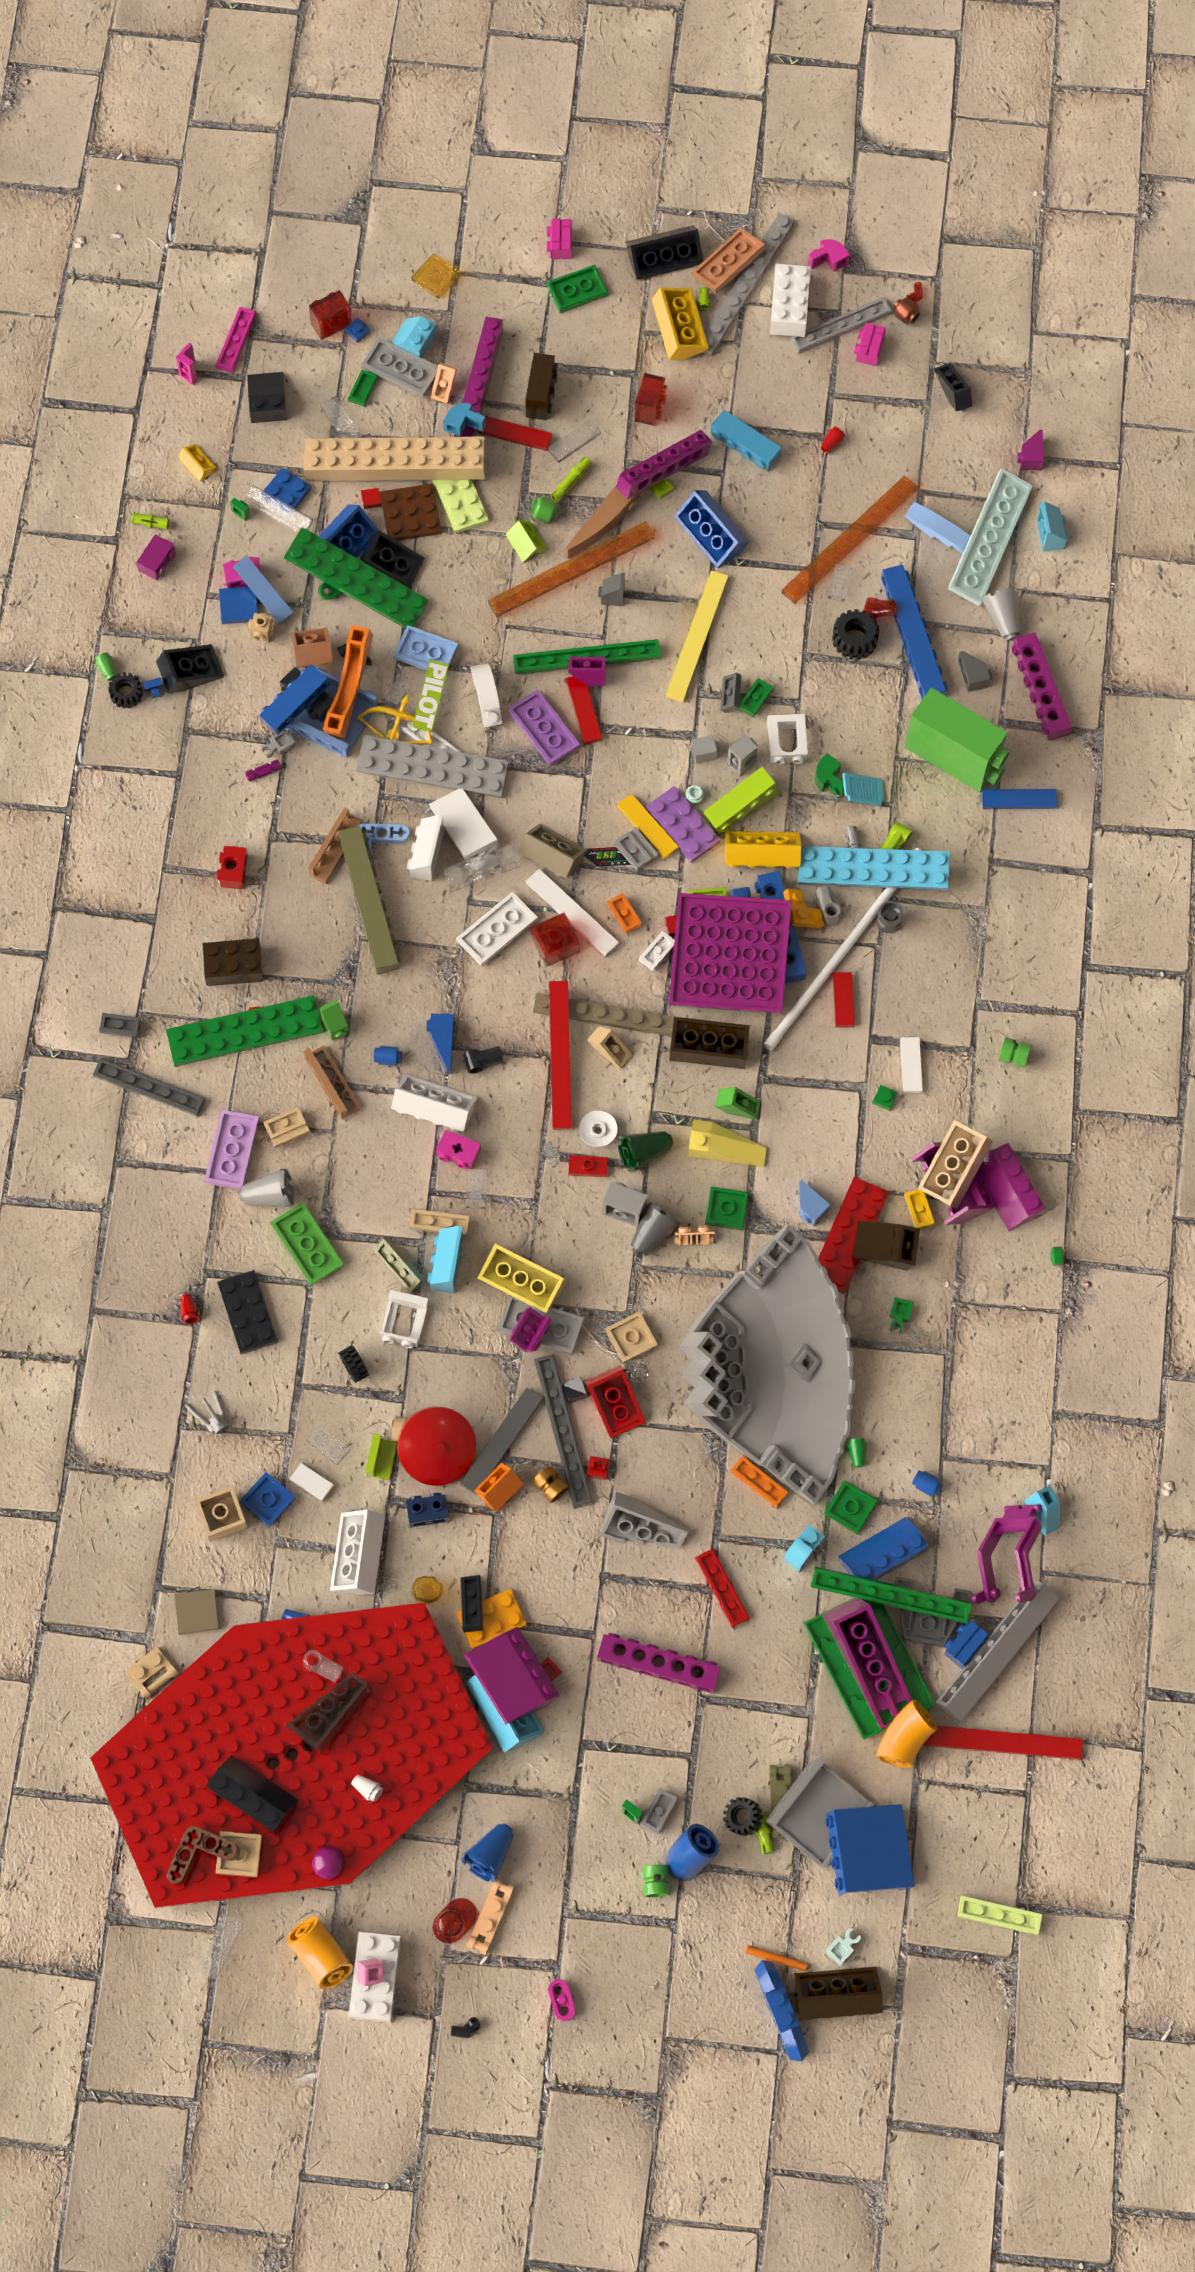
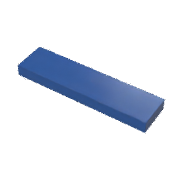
(1019, 799)

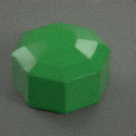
(1056, 1256)

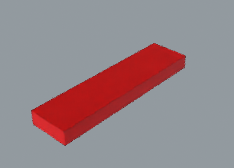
(517, 433)
(584, 710)
(722, 1588)

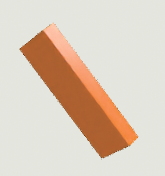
(759, 1482)

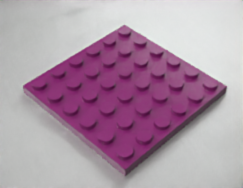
(730, 953)

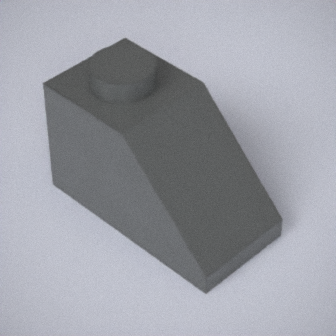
(612, 590)
(974, 672)

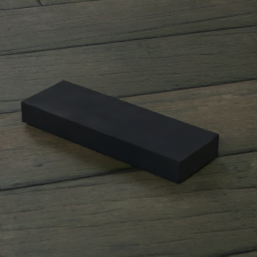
(471, 1603)

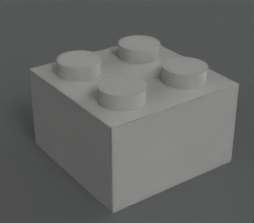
(624, 1203)

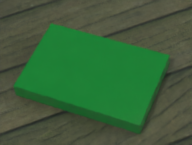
(577, 288)

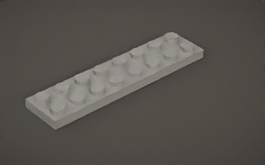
(432, 766)

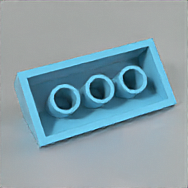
(510, 1735)

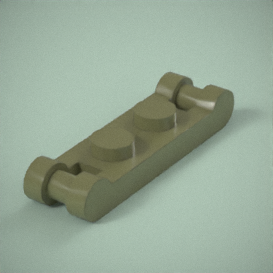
(778, 1788)

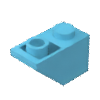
(1050, 1514)

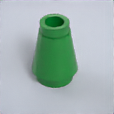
(857, 1449)

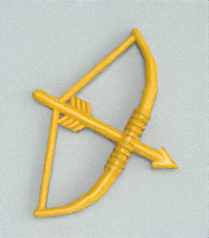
(400, 714)

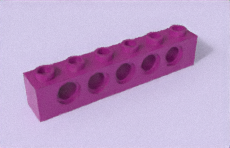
(663, 464)
(1030, 645)
(666, 1672)

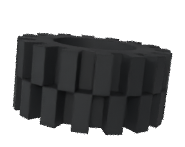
(124, 680)
(353, 1364)
(754, 1816)

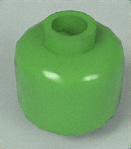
(544, 509)

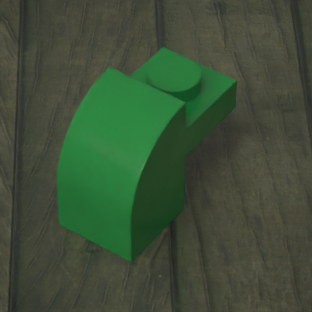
(826, 775)

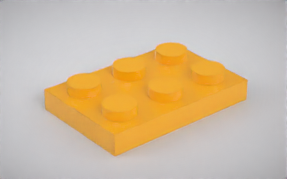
(499, 1616)

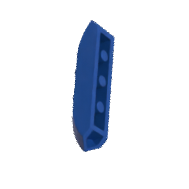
(781, 2010)

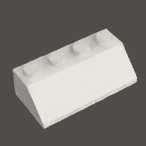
(433, 1102)
(357, 1552)

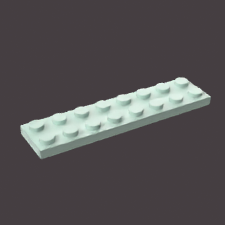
(990, 537)

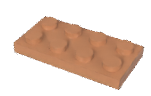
(728, 260)

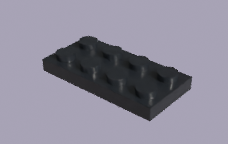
(247, 1312)

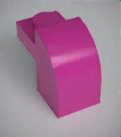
(831, 252)

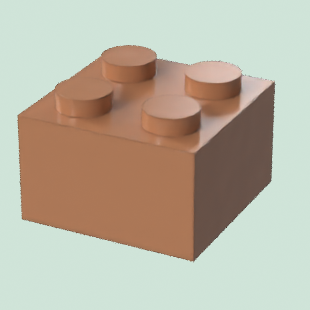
(312, 647)

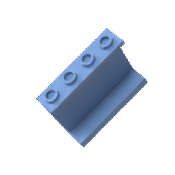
(313, 729)

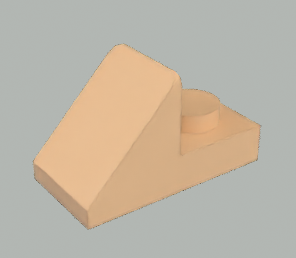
(444, 383)

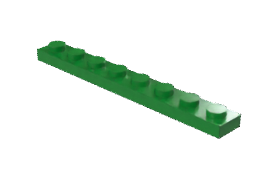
(560, 658)
(890, 1594)

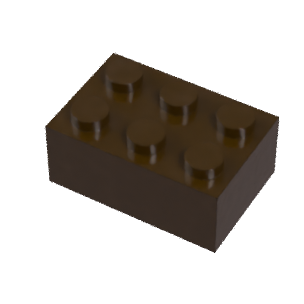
(541, 386)
(232, 962)

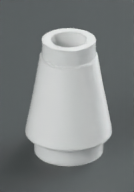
(369, 1789)

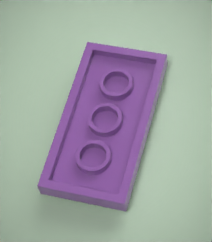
(543, 727)
(683, 824)

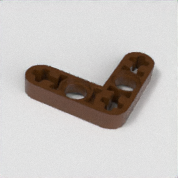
(199, 1843)

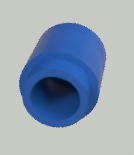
(387, 1055)
(927, 1483)

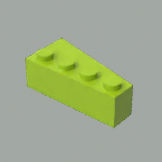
(742, 800)

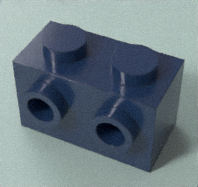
(427, 1510)

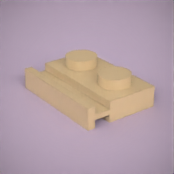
(286, 1127)

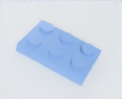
(420, 646)

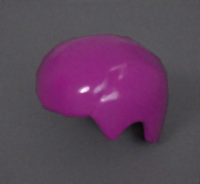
(328, 1862)

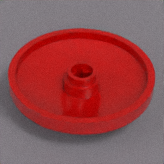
(436, 1446)

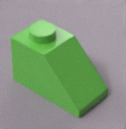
(334, 1020)
(737, 1103)

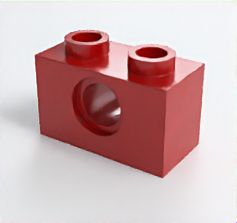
(232, 877)

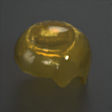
(426, 1590)

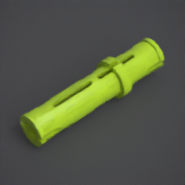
(576, 473)

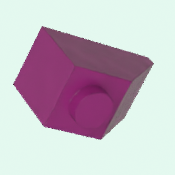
(1032, 453)
(588, 670)

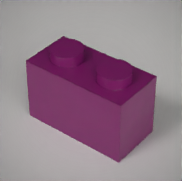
(156, 557)

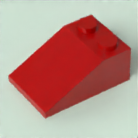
(615, 1401)

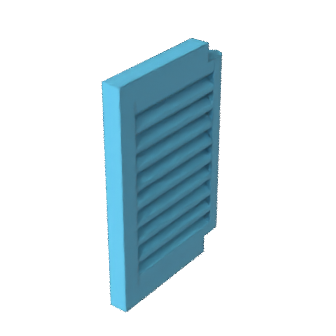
(863, 789)

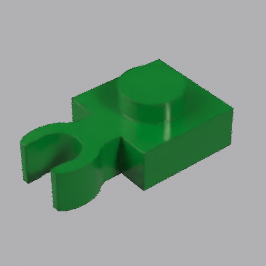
(900, 1312)

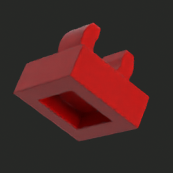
(598, 1467)

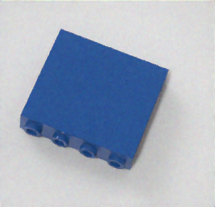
(869, 1849)

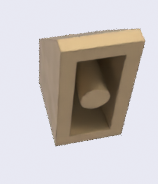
(609, 1046)

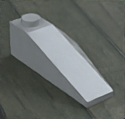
(635, 1521)

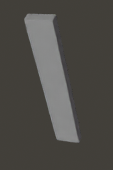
(841, 325)

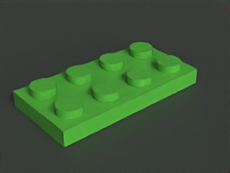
(307, 1244)

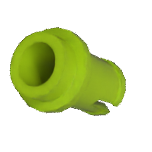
(704, 302)

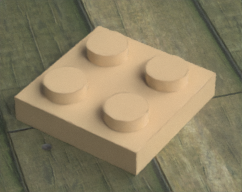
(631, 1337)
(248, 1859)

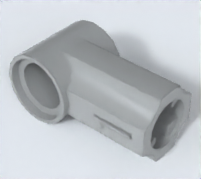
(828, 905)

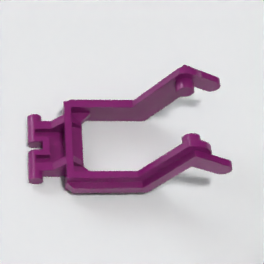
(1014, 1520)

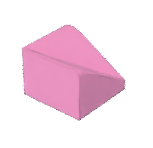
(370, 1971)

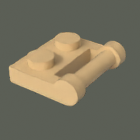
(149, 1667)

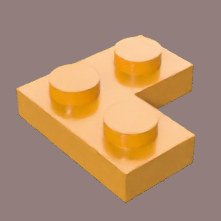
(800, 914)

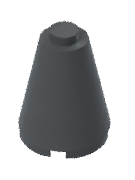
(652, 1229)

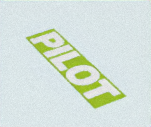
(430, 695)

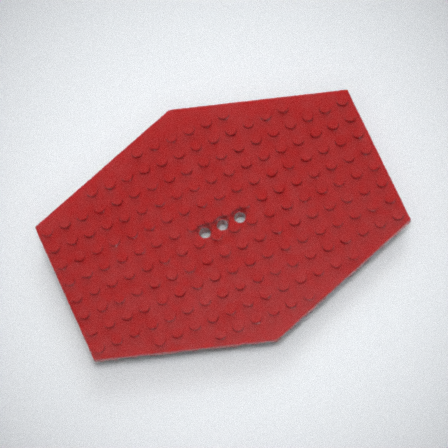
(235, 1700)

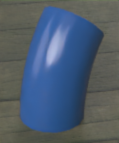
(691, 1852)

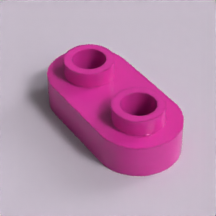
(561, 2000)

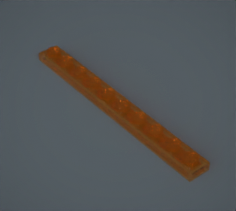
(849, 539)
(571, 569)

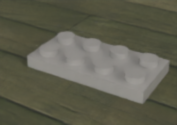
(400, 367)
(563, 1330)

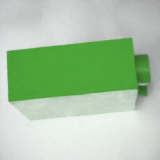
(957, 741)

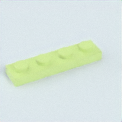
(999, 1915)

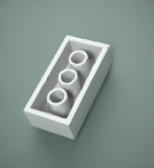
(790, 300)
(375, 2000)

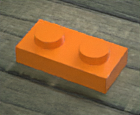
(624, 913)

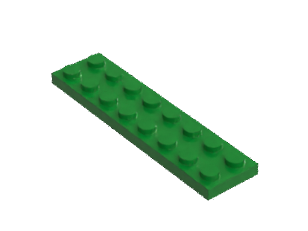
(355, 578)
(244, 1031)

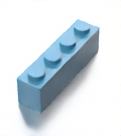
(745, 440)

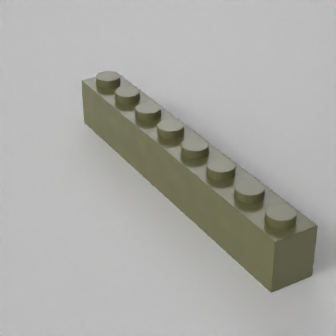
(368, 900)

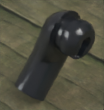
(467, 2030)

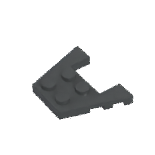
(927, 1628)

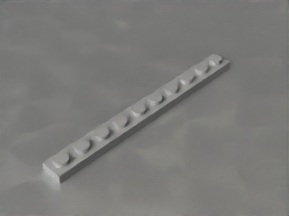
(746, 283)

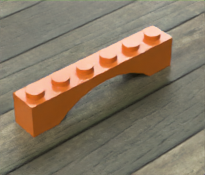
(354, 664)

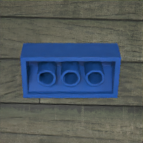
(711, 528)
(350, 530)
(885, 1551)

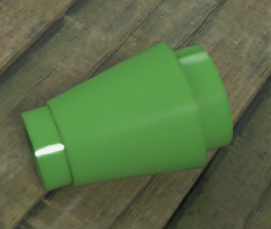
(106, 665)

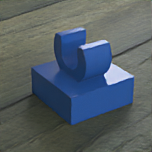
(153, 685)

